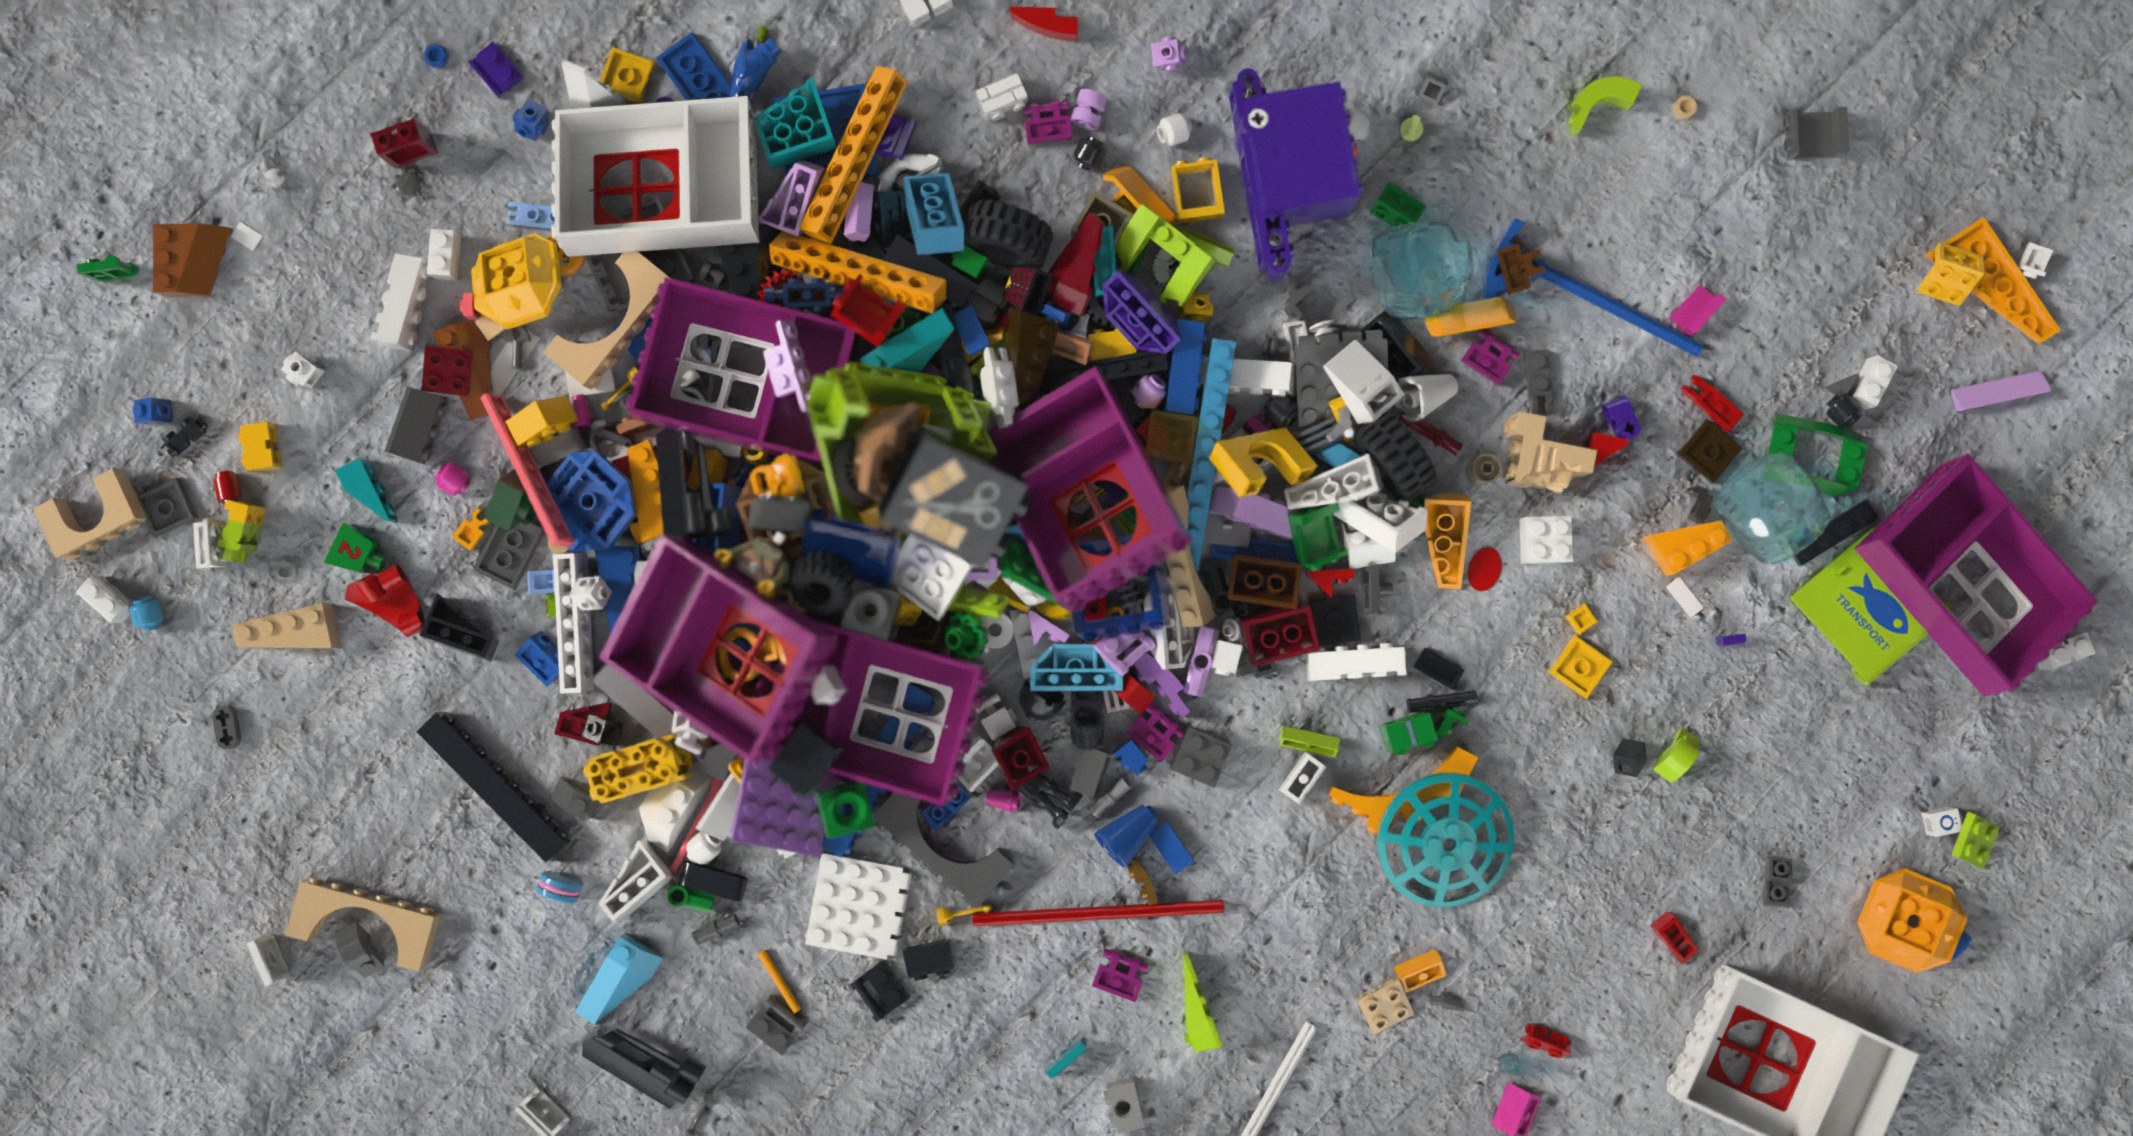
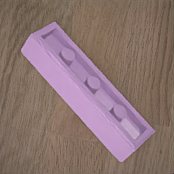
(1999, 391)

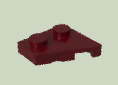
(572, 722)

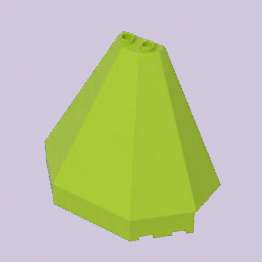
(841, 403)

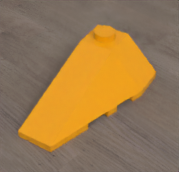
(1447, 536)

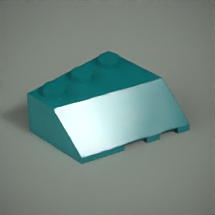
(795, 127)

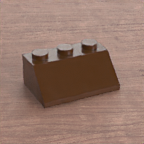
(1264, 581)

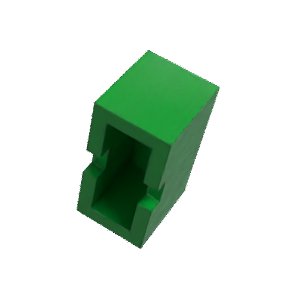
(970, 264)

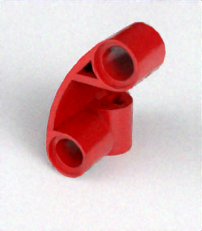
(390, 598)

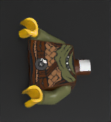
(761, 562)

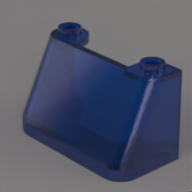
(867, 550)

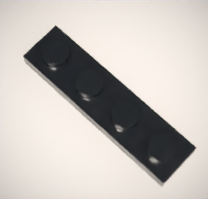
(1838, 530)

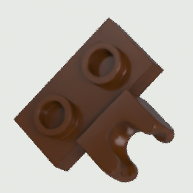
(1517, 268)

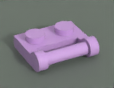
(1112, 647)

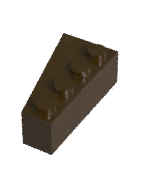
(1029, 350)

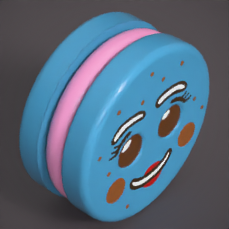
(559, 887)

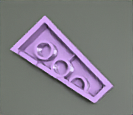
(1253, 510)

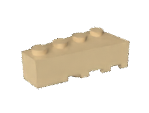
(297, 628)

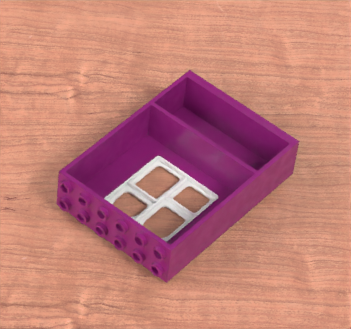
(776, 423)
(1928, 537)
(920, 775)

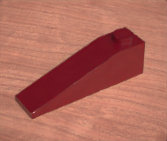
(1074, 267)

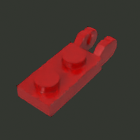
(1713, 404)

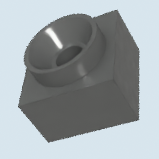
(859, 599)

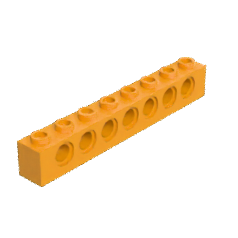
(853, 154)
(840, 265)

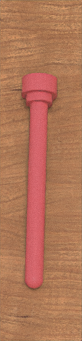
(682, 853)

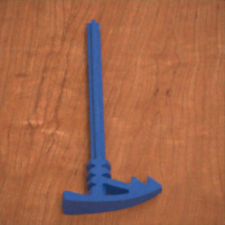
(1495, 284)

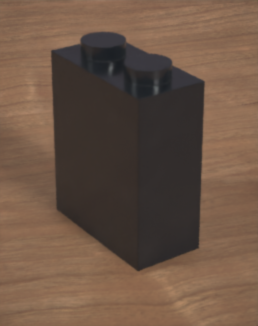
(804, 760)

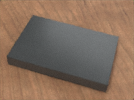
(509, 553)

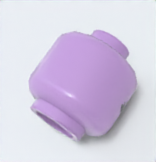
(1149, 391)

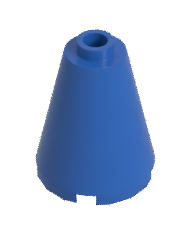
(1127, 834)

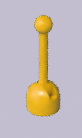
(630, 374)
(945, 914)

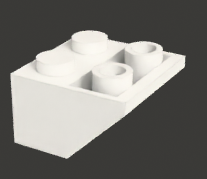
(1362, 549)

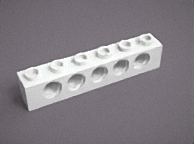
(573, 626)

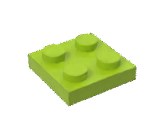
(1975, 840)

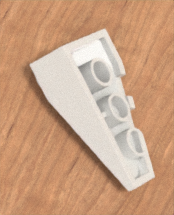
(586, 89)
(1337, 485)

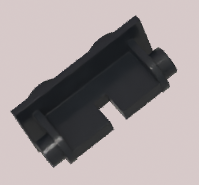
(176, 441)

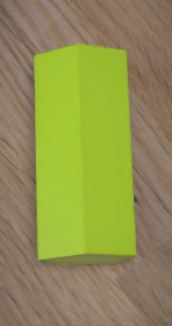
(1217, 249)
(1309, 741)

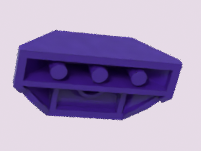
(1139, 314)

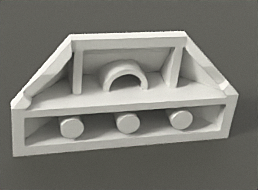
(1173, 641)
(670, 807)

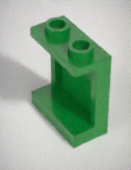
(1315, 536)

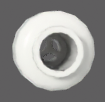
(1359, 124)
(1174, 129)
(703, 848)

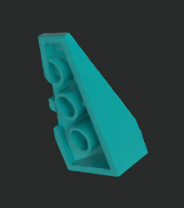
(914, 346)

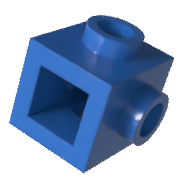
(531, 120)

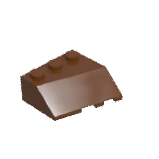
(187, 258)

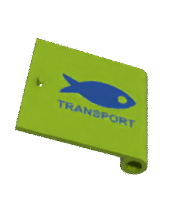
(1859, 615)

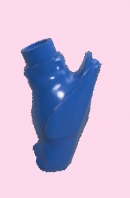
(752, 66)

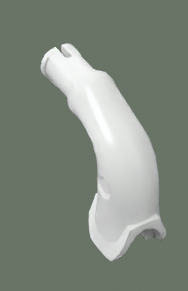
(911, 162)

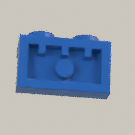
(540, 657)

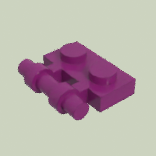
(1047, 129)
(1487, 363)
(1150, 738)
(1118, 982)

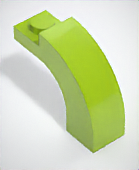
(1611, 90)

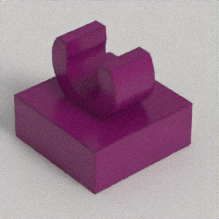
(1254, 426)

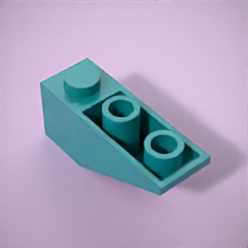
(361, 483)

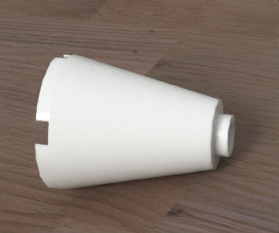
(1424, 394)

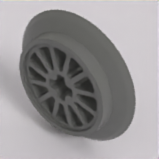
(844, 465)

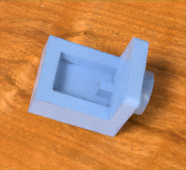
(541, 582)

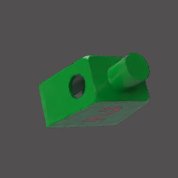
(354, 550)

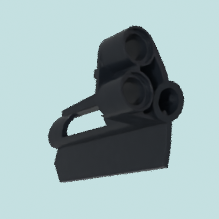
(683, 509)
(658, 1077)

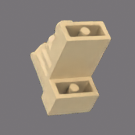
(1542, 461)

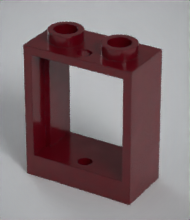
(407, 145)

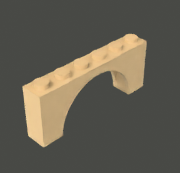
(591, 360)
(411, 926)

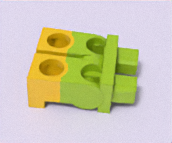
(241, 530)

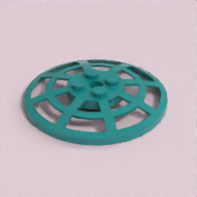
(1437, 832)

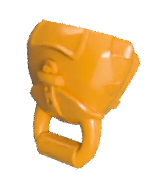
(781, 476)

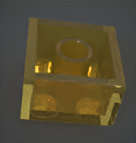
(1171, 436)

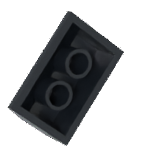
(1405, 352)

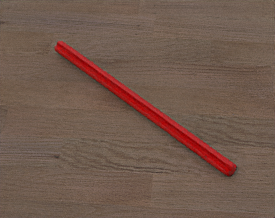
(1098, 913)

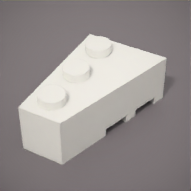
(637, 881)

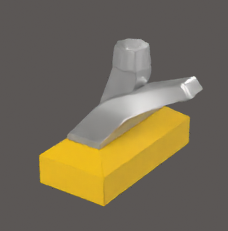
(1346, 423)

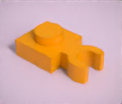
(470, 532)

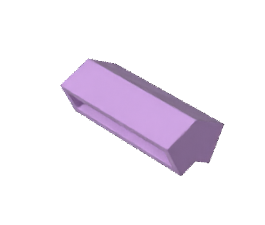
(859, 214)

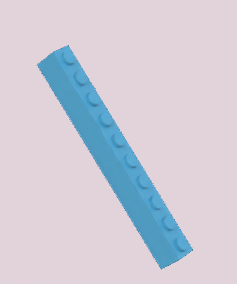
(1207, 435)

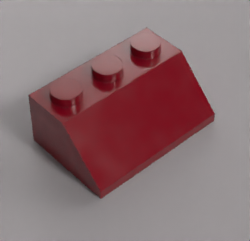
(1279, 634)

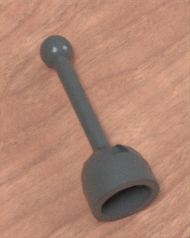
(900, 179)

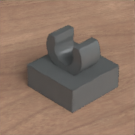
(702, 340)

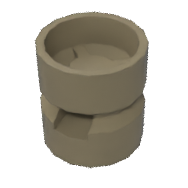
(1484, 469)

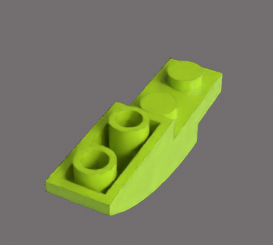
(978, 602)

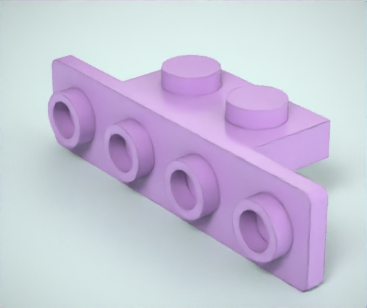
(788, 365)

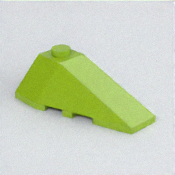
(1198, 1020)

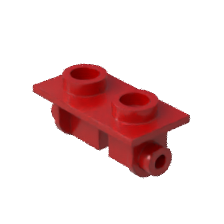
(1555, 1045)

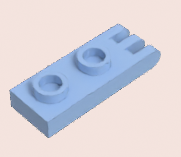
(531, 216)

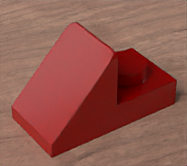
(1324, 578)

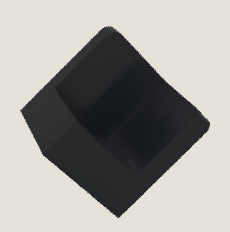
(1629, 757)

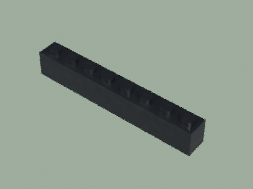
(493, 786)

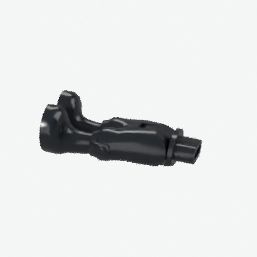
(1040, 788)

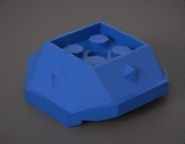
(614, 506)

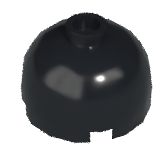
(1040, 704)

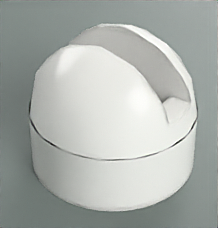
(273, 178)

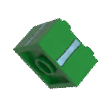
(1408, 733)

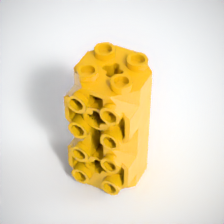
(637, 768)

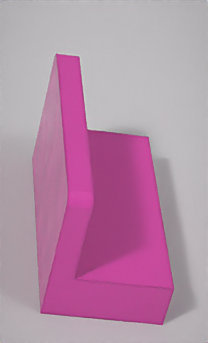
(1696, 310)
(1516, 1111)

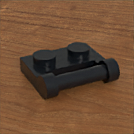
(886, 986)

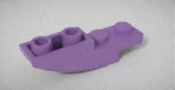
(1149, 671)

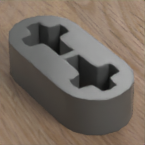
(224, 728)

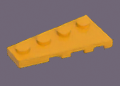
(646, 489)

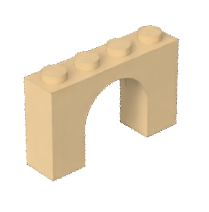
(120, 513)

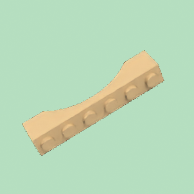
(1192, 598)

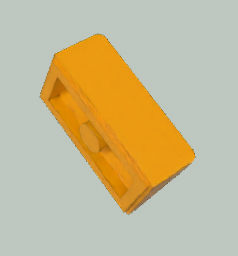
(1420, 970)

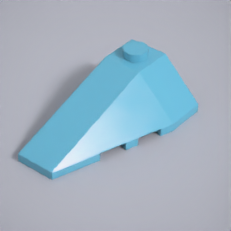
(621, 974)

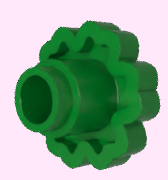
(966, 635)

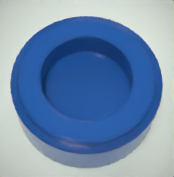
(436, 56)

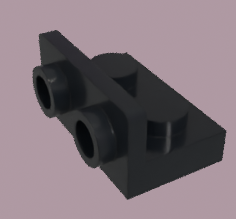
(888, 214)

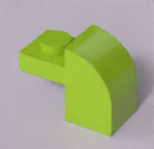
(1679, 756)

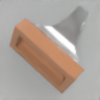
(1074, 343)

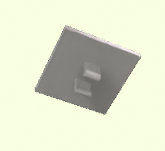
(1226, 531)

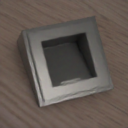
(1433, 88)
(1843, 386)

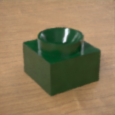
(510, 503)

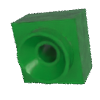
(859, 814)

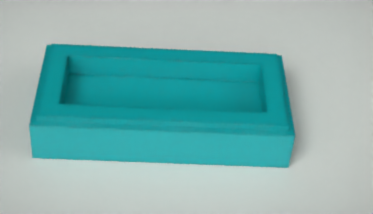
(1066, 1059)

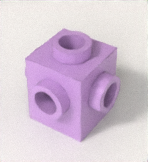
(1169, 54)

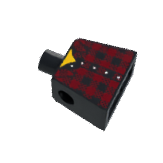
(1026, 288)

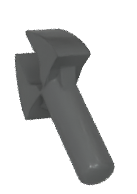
(517, 344)

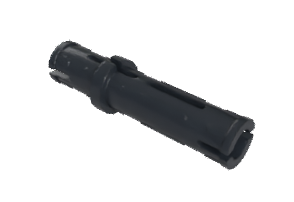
(1431, 703)

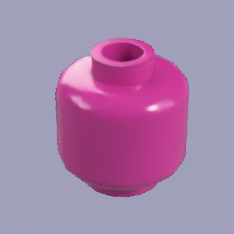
(452, 478)

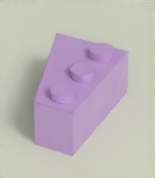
(793, 198)

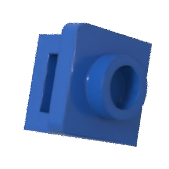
(152, 410)

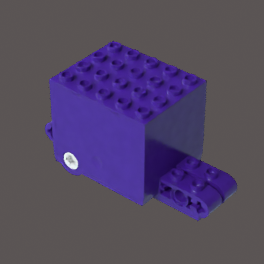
(1292, 161)

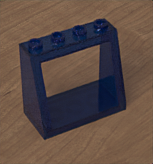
(1130, 623)

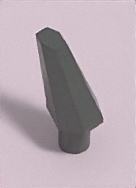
(1446, 1002)

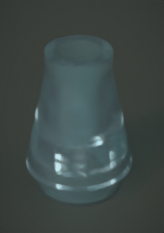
(1505, 1063)

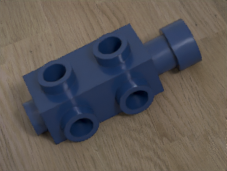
(806, 291)

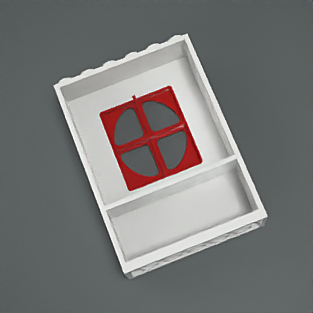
(701, 141)
(1842, 1075)

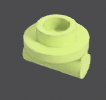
(1411, 128)

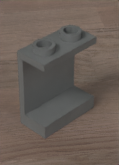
(1816, 134)

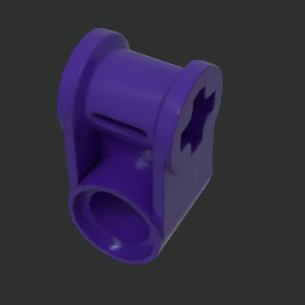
(1621, 416)

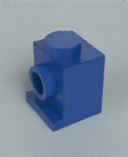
(1131, 758)

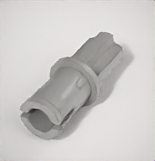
(1109, 798)

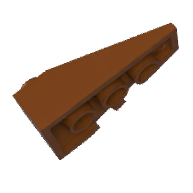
(469, 337)

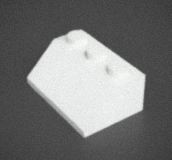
(720, 814)

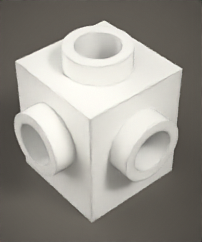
(302, 369)
(590, 593)

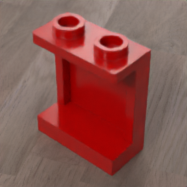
(866, 311)

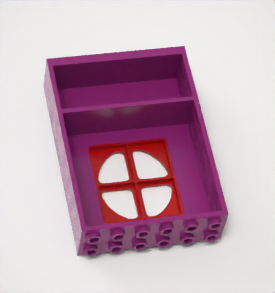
(1064, 449)
(672, 638)

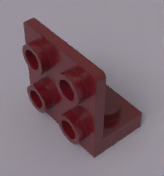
(446, 370)

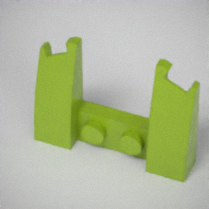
(1194, 259)

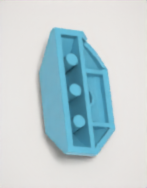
(1073, 669)

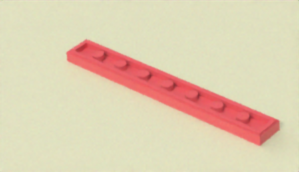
(528, 473)

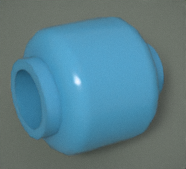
(146, 613)

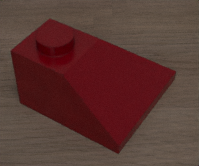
(1019, 756)

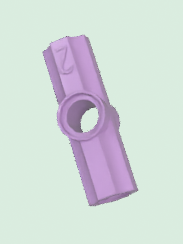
(1204, 646)

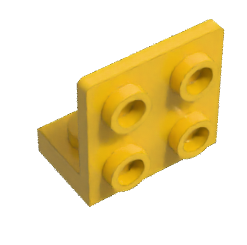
(1952, 274)

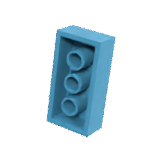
(933, 213)

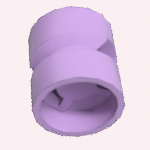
(1089, 108)

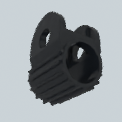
(1087, 737)

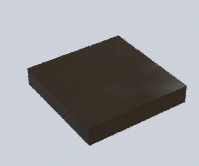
(1709, 451)

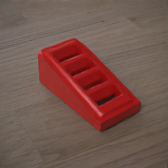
(1665, 926)

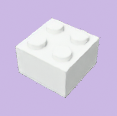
(1546, 540)

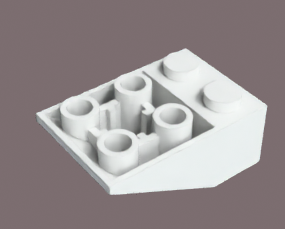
(1363, 383)

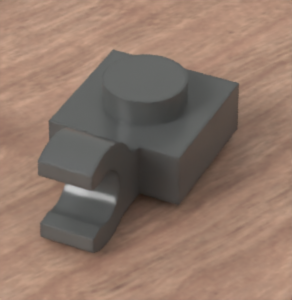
(1258, 671)

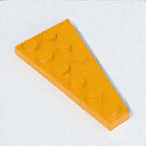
(2003, 284)

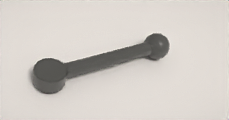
(707, 1098)

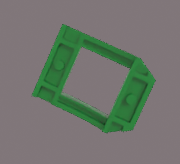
(1851, 454)

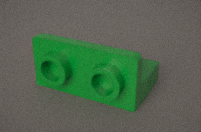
(1397, 207)

